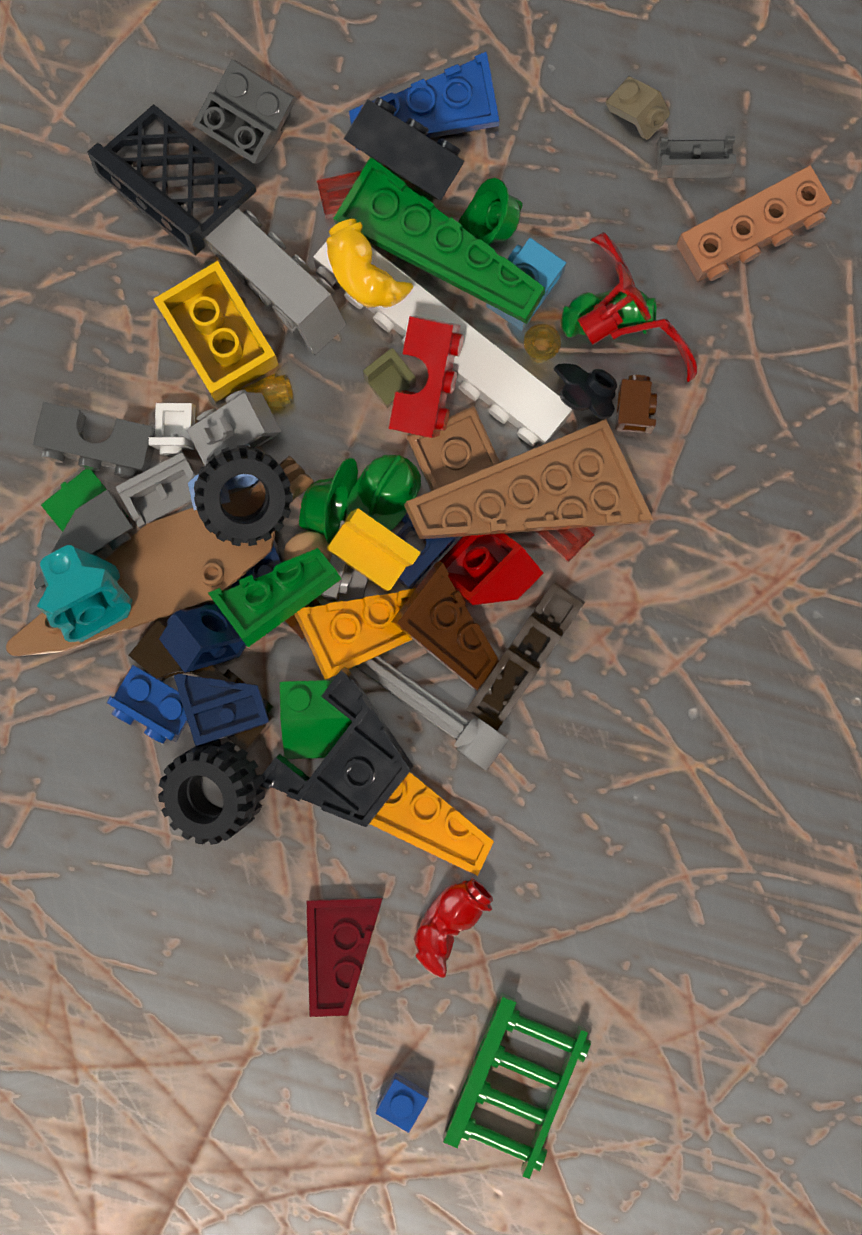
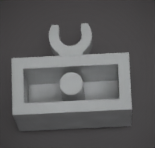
(241, 421)

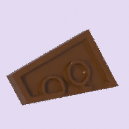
(443, 626)

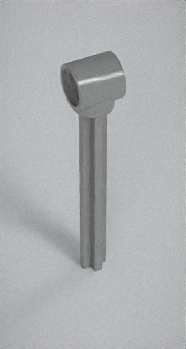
(474, 738)

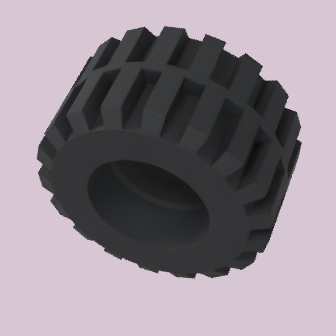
(253, 526)
(190, 807)

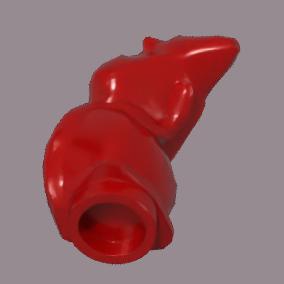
(451, 912)

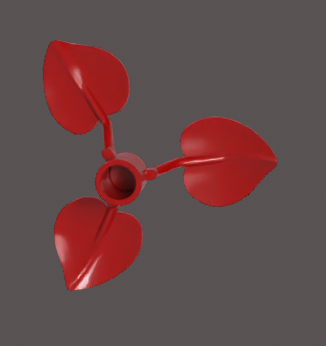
(605, 318)

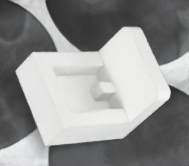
(171, 427)

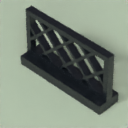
(145, 192)

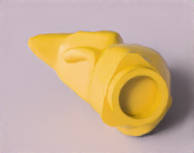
(351, 263)

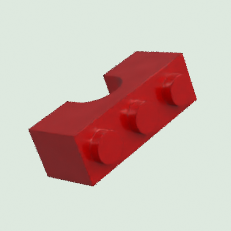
(436, 345)

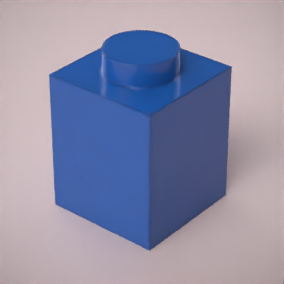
(402, 1102)

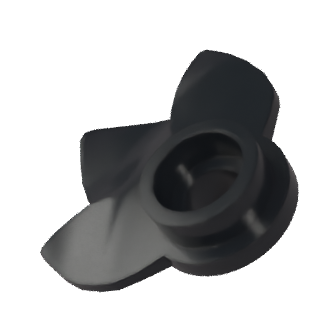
(587, 390)

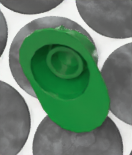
(492, 213)
(385, 489)
(326, 501)

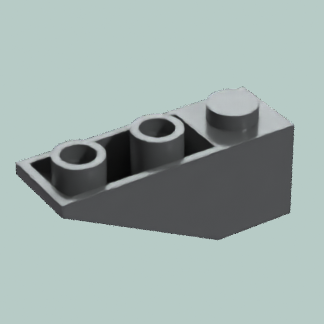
(95, 527)

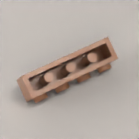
(754, 224)

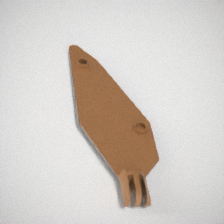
(170, 567)

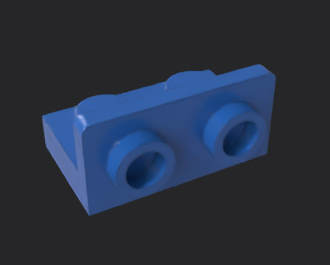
(151, 704)

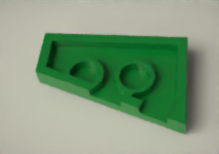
(269, 600)

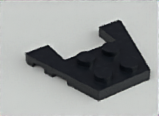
(357, 771)

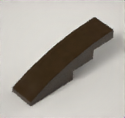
(525, 655)

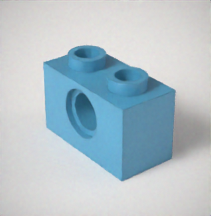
(538, 264)

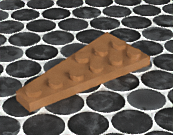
(552, 487)

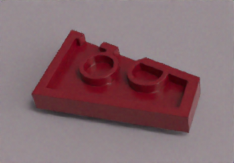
(337, 948)

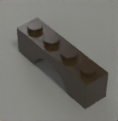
(157, 660)

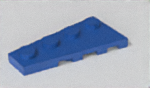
(450, 102)

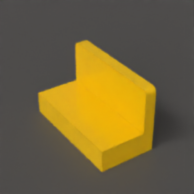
(372, 549)

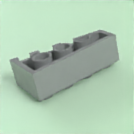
(278, 278)

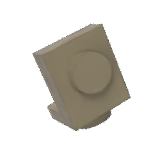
(639, 105)

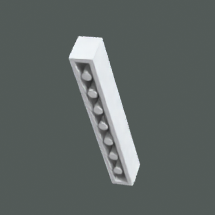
(480, 368)

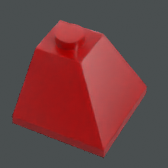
(490, 568)

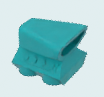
(81, 593)

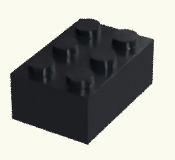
(404, 147)

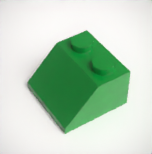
(309, 721)

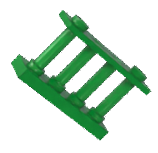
(478, 1090)

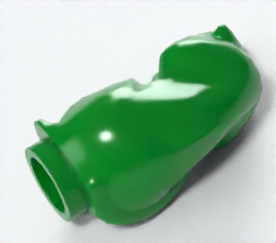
(585, 303)

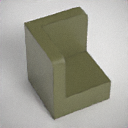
(389, 375)

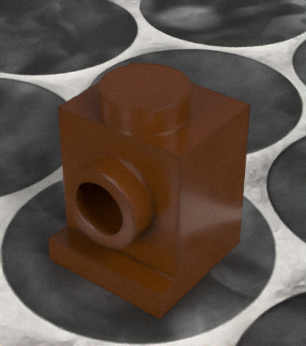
(635, 405)

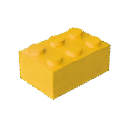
(216, 331)

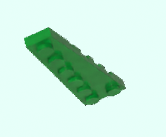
(430, 240)

